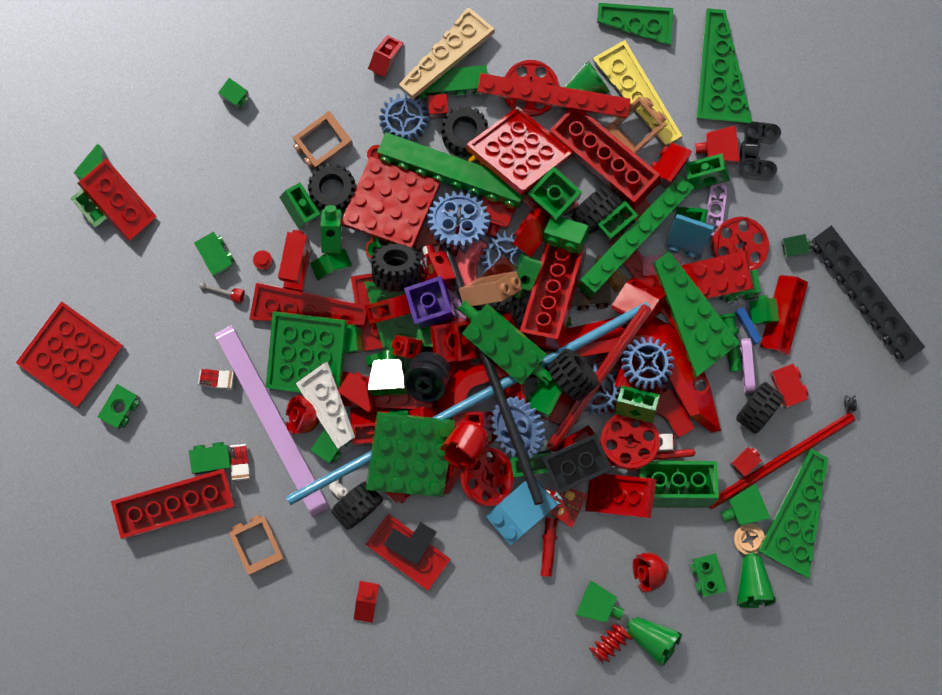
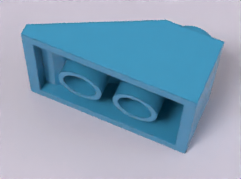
(688, 236)
(518, 513)

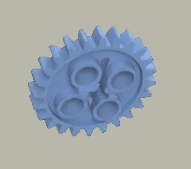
(441, 218)
(526, 423)

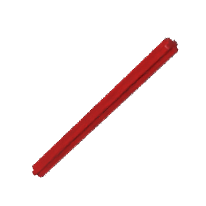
(601, 373)
(784, 458)

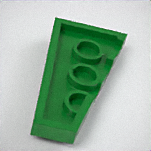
(642, 21)

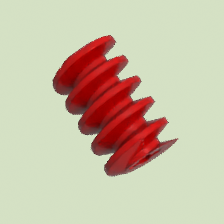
(610, 643)

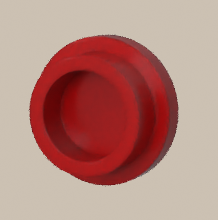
(262, 259)

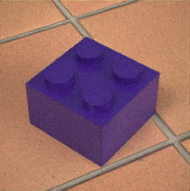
(430, 302)

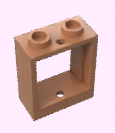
(617, 131)
(345, 143)
(491, 288)
(269, 561)

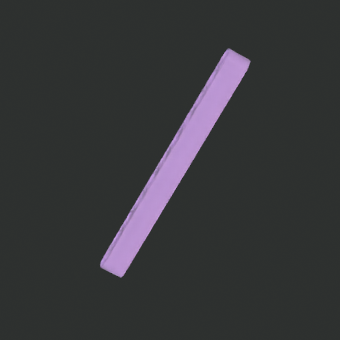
(270, 417)

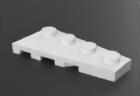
(323, 394)

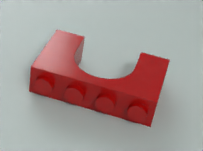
(295, 260)
(671, 411)

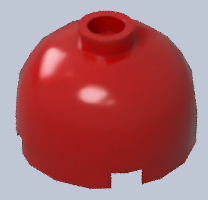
(301, 416)
(650, 570)

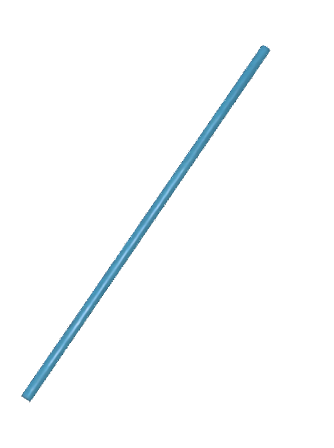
(466, 404)

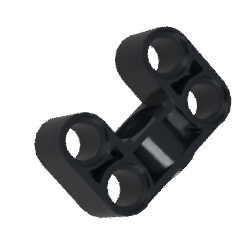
(750, 151)

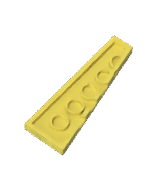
(630, 80)

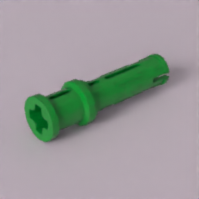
(733, 354)

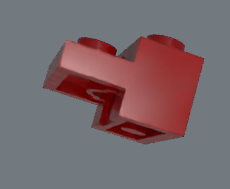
(450, 342)

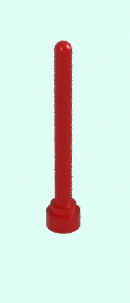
(661, 455)

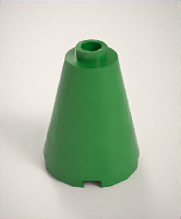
(587, 80)
(754, 583)
(654, 639)

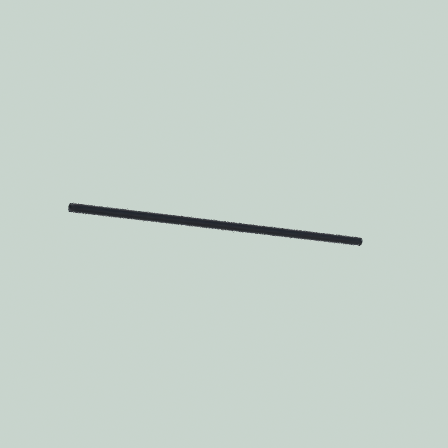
(500, 396)

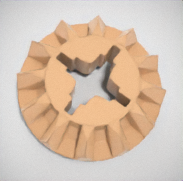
(740, 535)

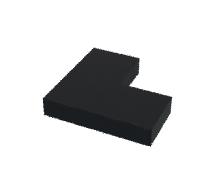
(413, 547)

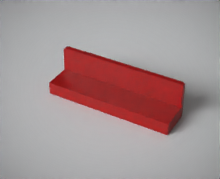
(789, 297)

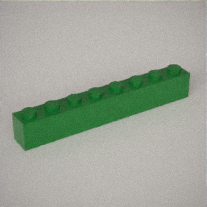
(448, 169)
(635, 236)

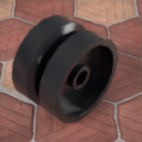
(427, 377)

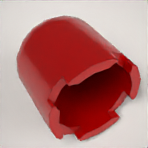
(465, 445)

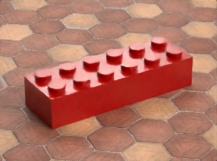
(606, 157)
(552, 296)
(173, 504)

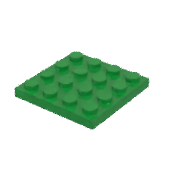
(301, 346)
(408, 454)

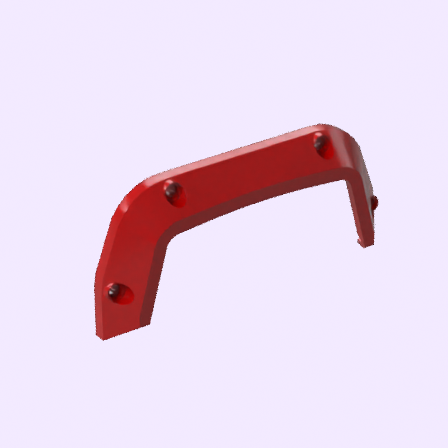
(697, 403)

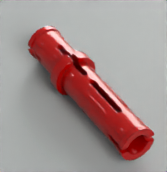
(548, 547)

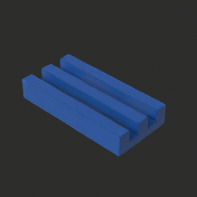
(748, 326)

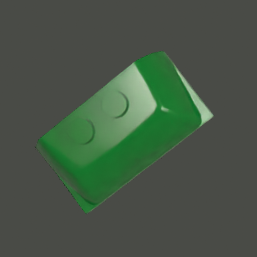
(683, 483)

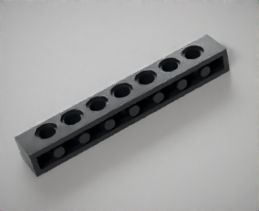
(877, 297)

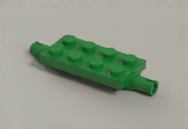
(504, 343)

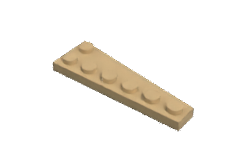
(458, 42)

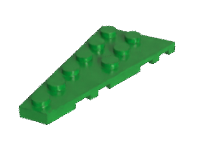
(720, 83)
(696, 321)
(389, 328)
(795, 525)

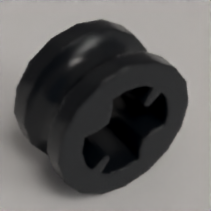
(850, 403)

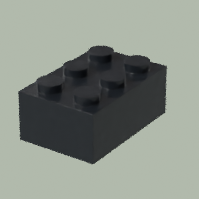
(577, 464)

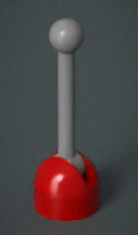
(236, 294)

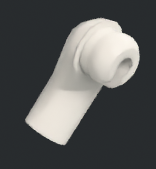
(337, 489)

